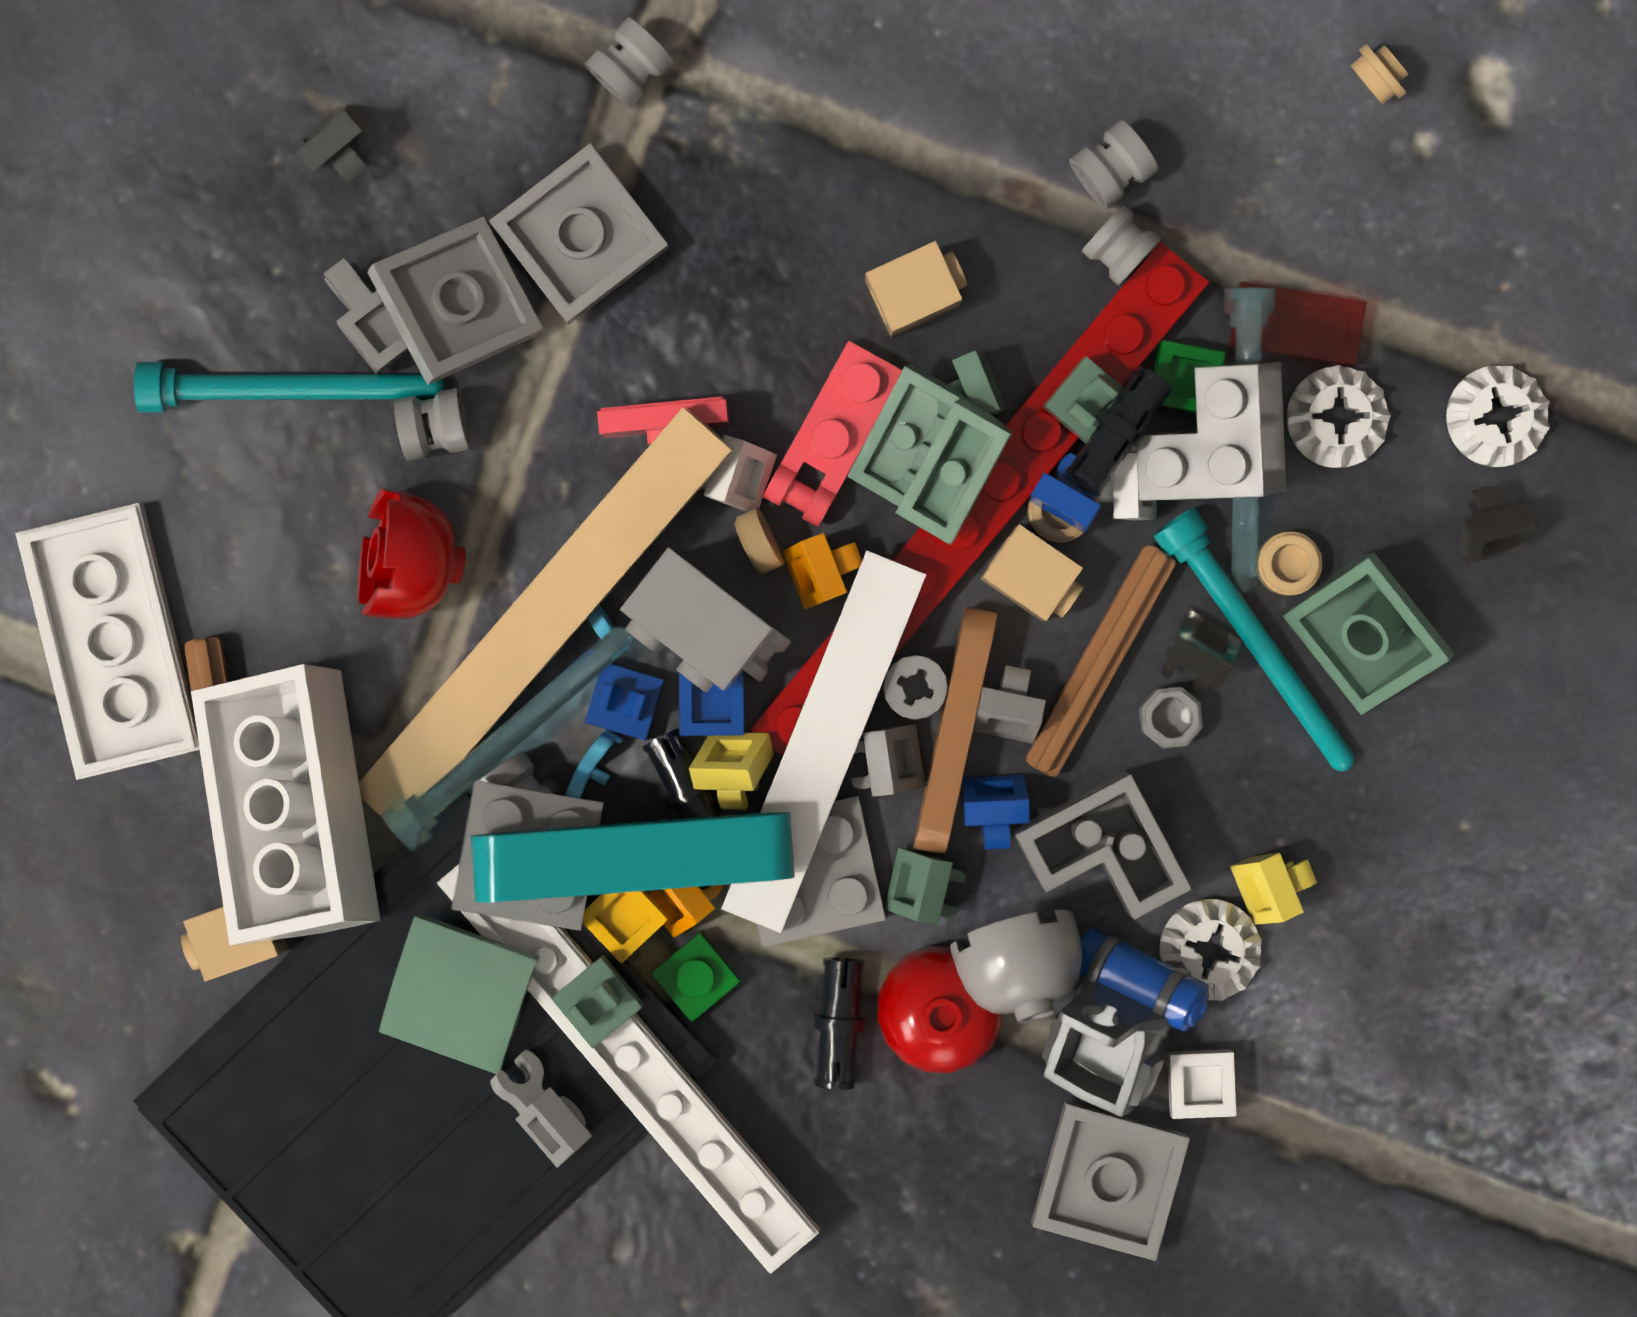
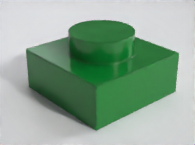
(1177, 366)
(696, 976)

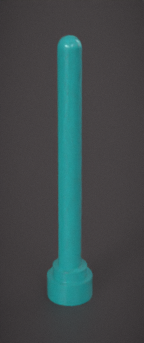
(162, 387)
(1188, 542)

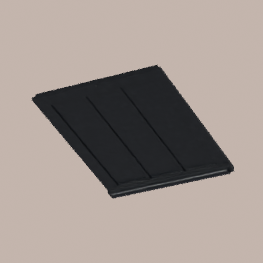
(369, 1158)

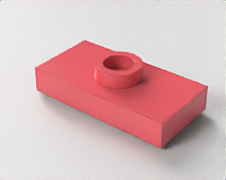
(654, 417)

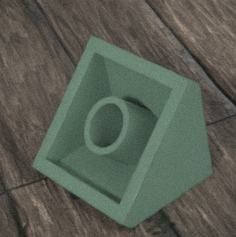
(1367, 633)

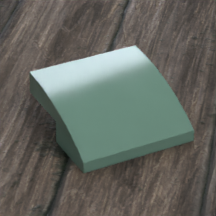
(930, 453)
(458, 993)

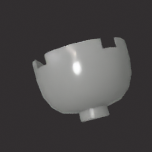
(1021, 964)

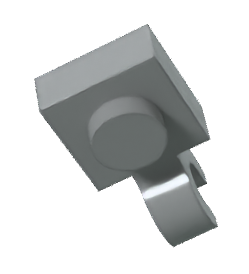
(368, 321)
(548, 1119)

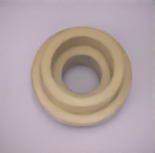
(1380, 73)

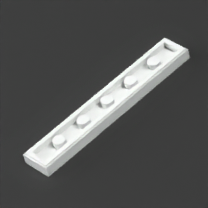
(831, 725)

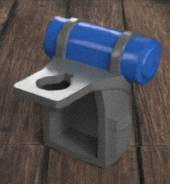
(1112, 1030)

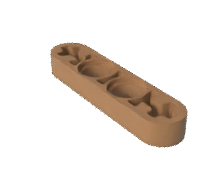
(955, 730)

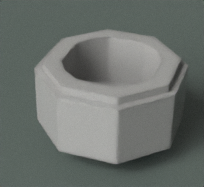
(1170, 717)

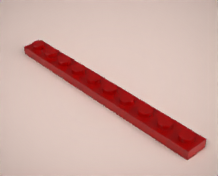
(1115, 343)

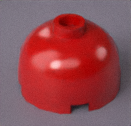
(407, 558)
(931, 1016)

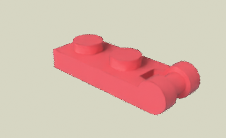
(834, 431)

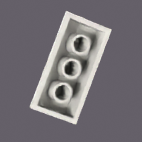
(285, 805)

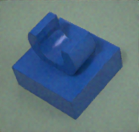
(1065, 499)
(625, 701)
(711, 712)
(995, 805)

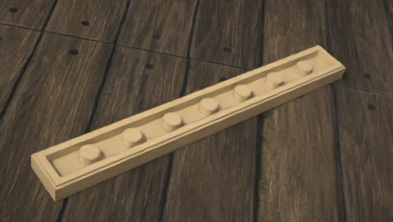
(548, 611)

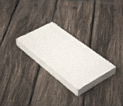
(109, 640)

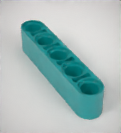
(632, 857)

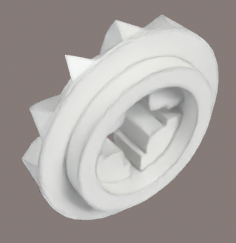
(1318, 438)
(1486, 443)
(1238, 935)

